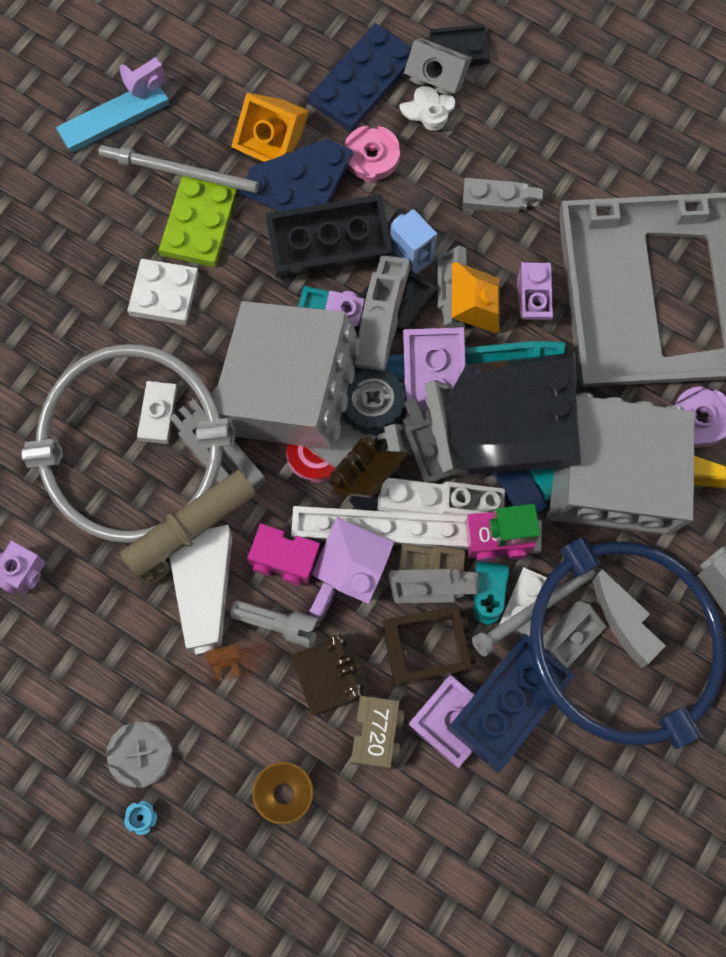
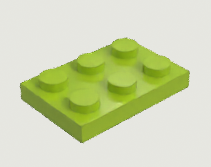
(198, 222)

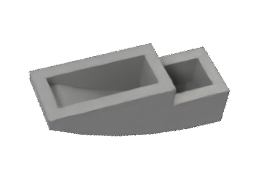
(625, 620)

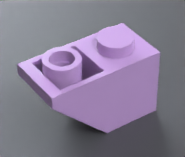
(535, 291)

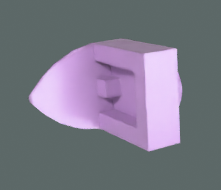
(144, 79)

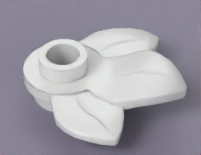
(428, 108)

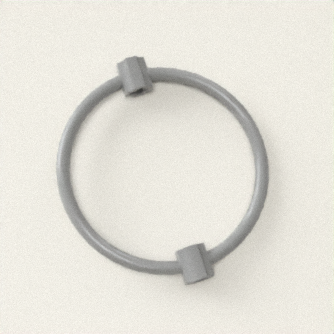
(47, 452)

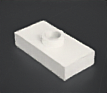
(156, 409)

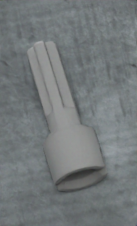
(295, 627)

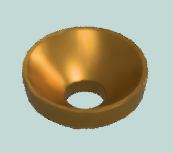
(269, 780)

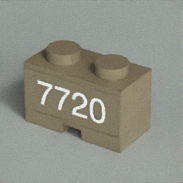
(376, 744)

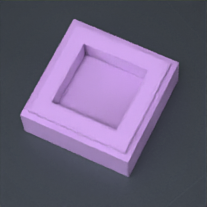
(322, 601)

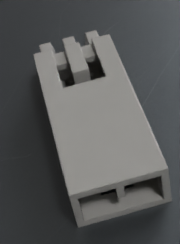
(232, 456)

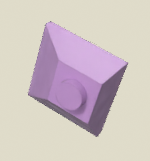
(353, 560)

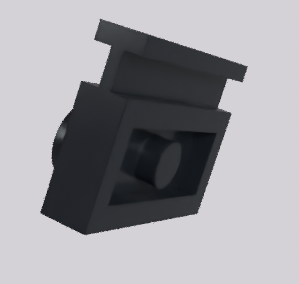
(464, 39)

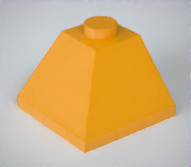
(268, 127)
(475, 297)

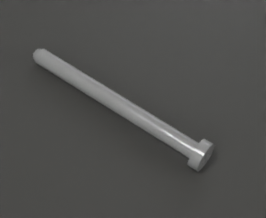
(484, 643)

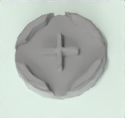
(139, 754)

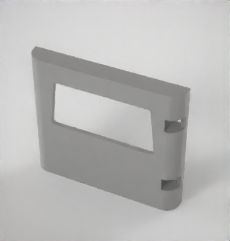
(613, 289)

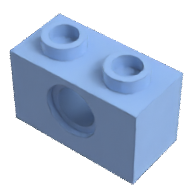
(413, 240)

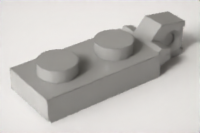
(499, 195)
(445, 283)
(432, 585)

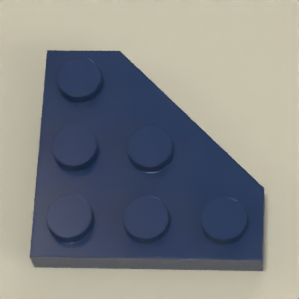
(300, 177)

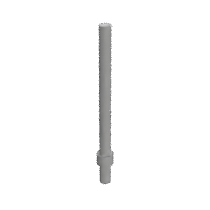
(128, 157)

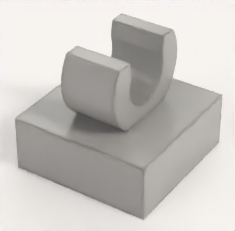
(396, 439)

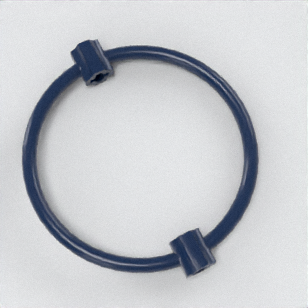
(676, 725)

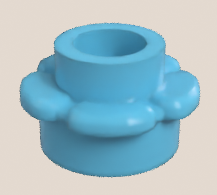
(131, 819)

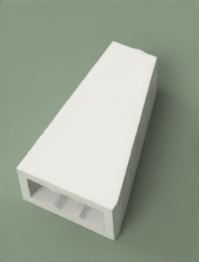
(201, 588)

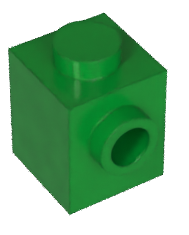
(514, 525)

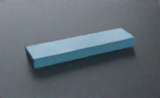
(109, 118)

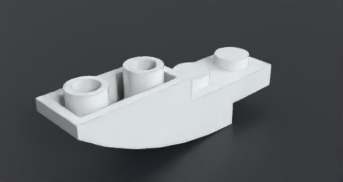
(438, 499)

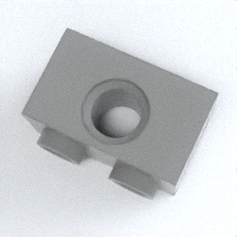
(453, 66)

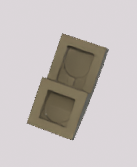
(420, 558)

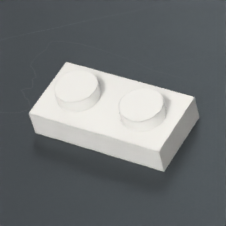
(523, 595)

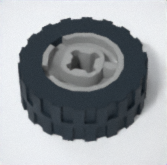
(375, 401)

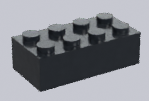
(328, 236)

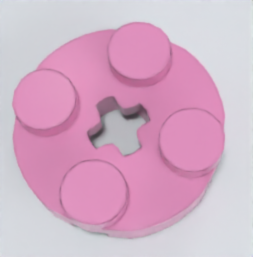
(377, 167)

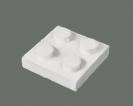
(163, 291)

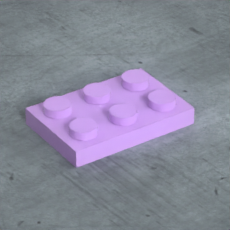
(432, 356)

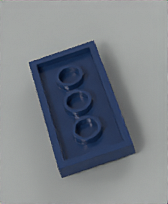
(361, 78)
(507, 706)

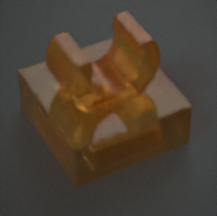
(222, 658)

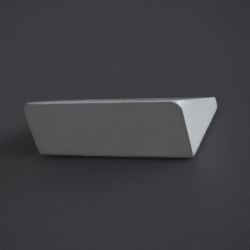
(573, 633)

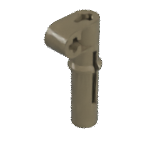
(149, 553)

